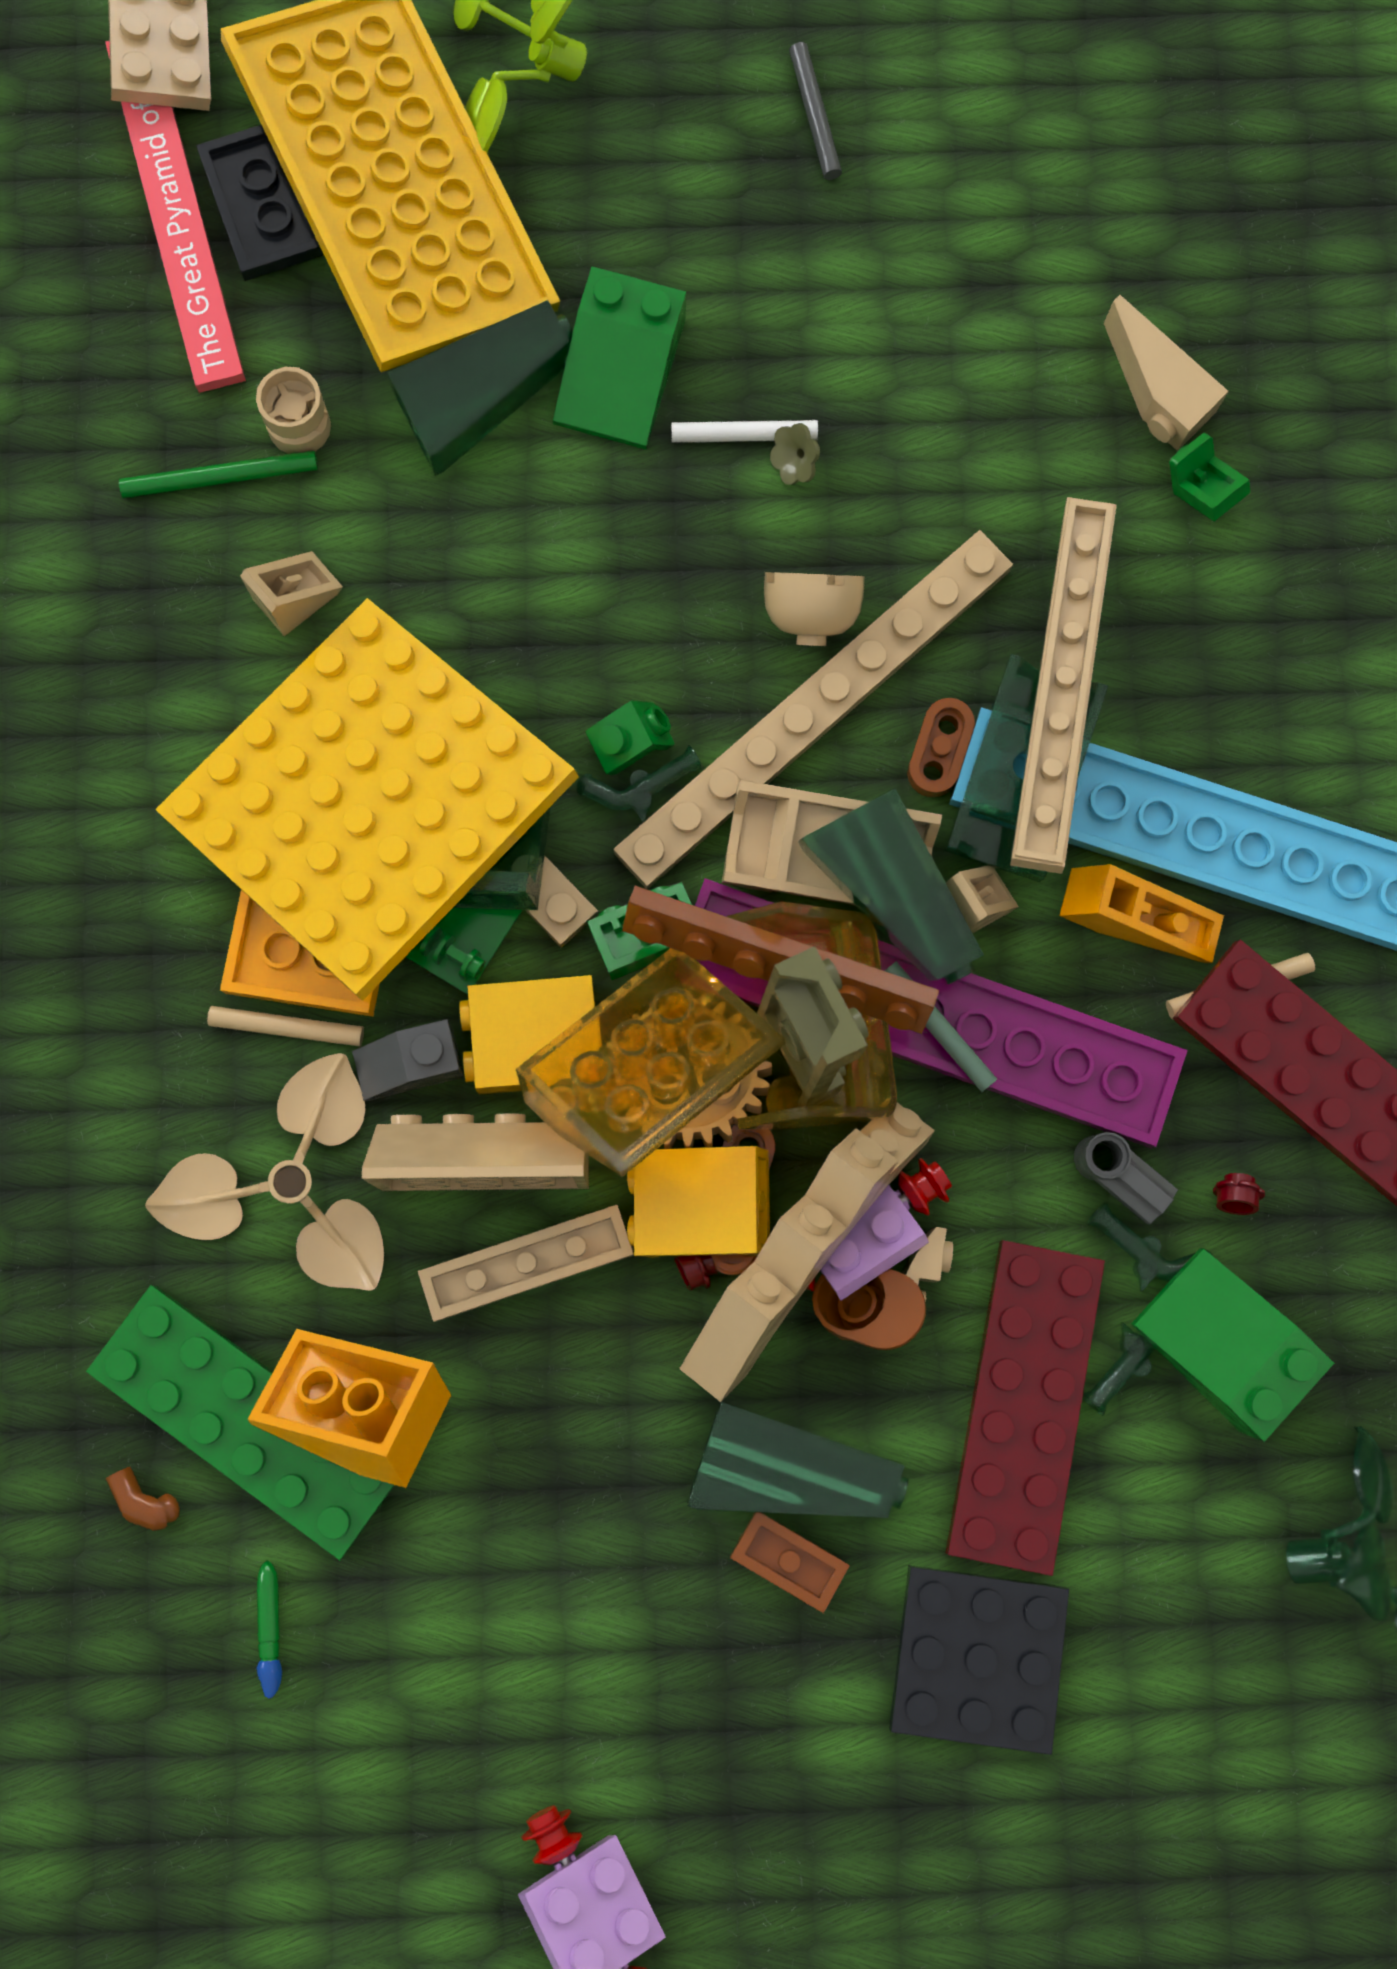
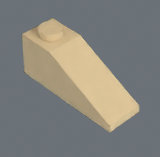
(1166, 383)

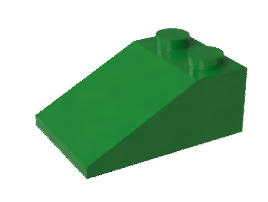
(620, 357)
(1232, 1345)

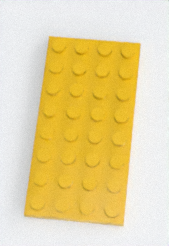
(388, 173)

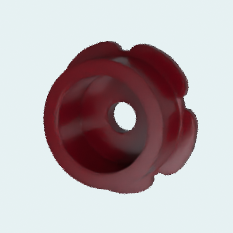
(1238, 1194)
(696, 1270)

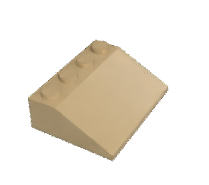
(472, 1155)

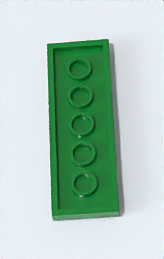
(202, 1395)

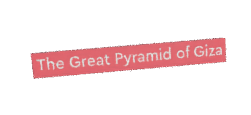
(183, 245)

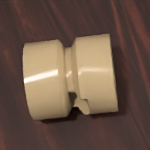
(293, 410)

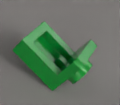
(1206, 480)
(629, 735)

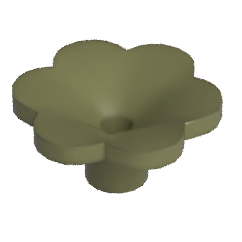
(795, 454)

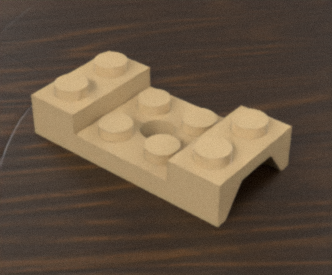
(766, 833)

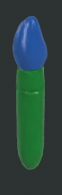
(269, 1667)

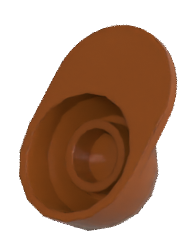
(878, 1315)

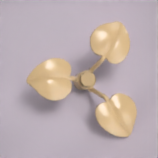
(338, 1248)

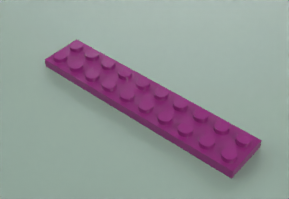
(1029, 1044)

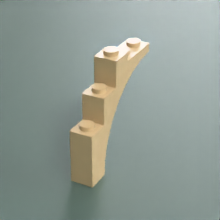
(800, 1247)

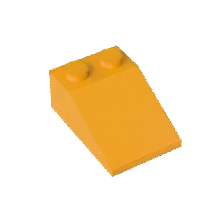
(353, 1405)

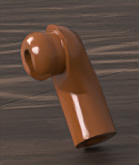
(138, 1507)

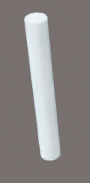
(734, 431)

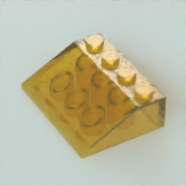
(646, 1061)

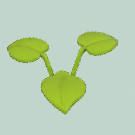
(548, 49)

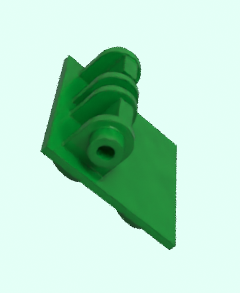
(463, 944)

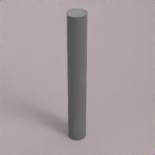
(815, 111)

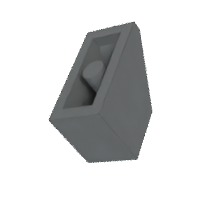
(408, 1060)

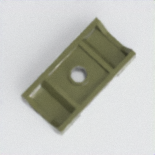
(816, 1023)

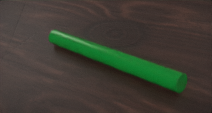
(218, 474)

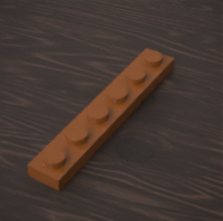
(756, 951)

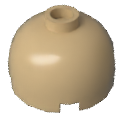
(813, 604)

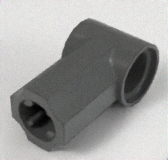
(1127, 1177)

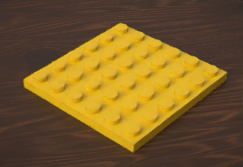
(366, 797)

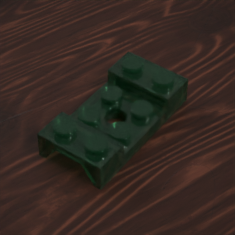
(991, 800)

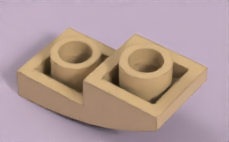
(931, 1259)

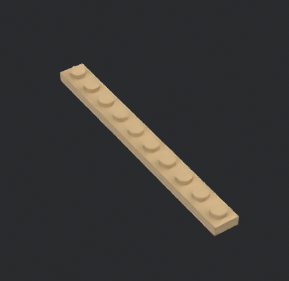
(813, 708)

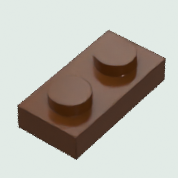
(789, 1561)

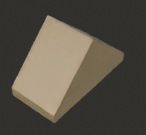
(291, 589)
(981, 896)

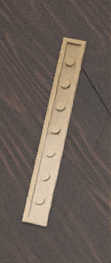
(1063, 687)

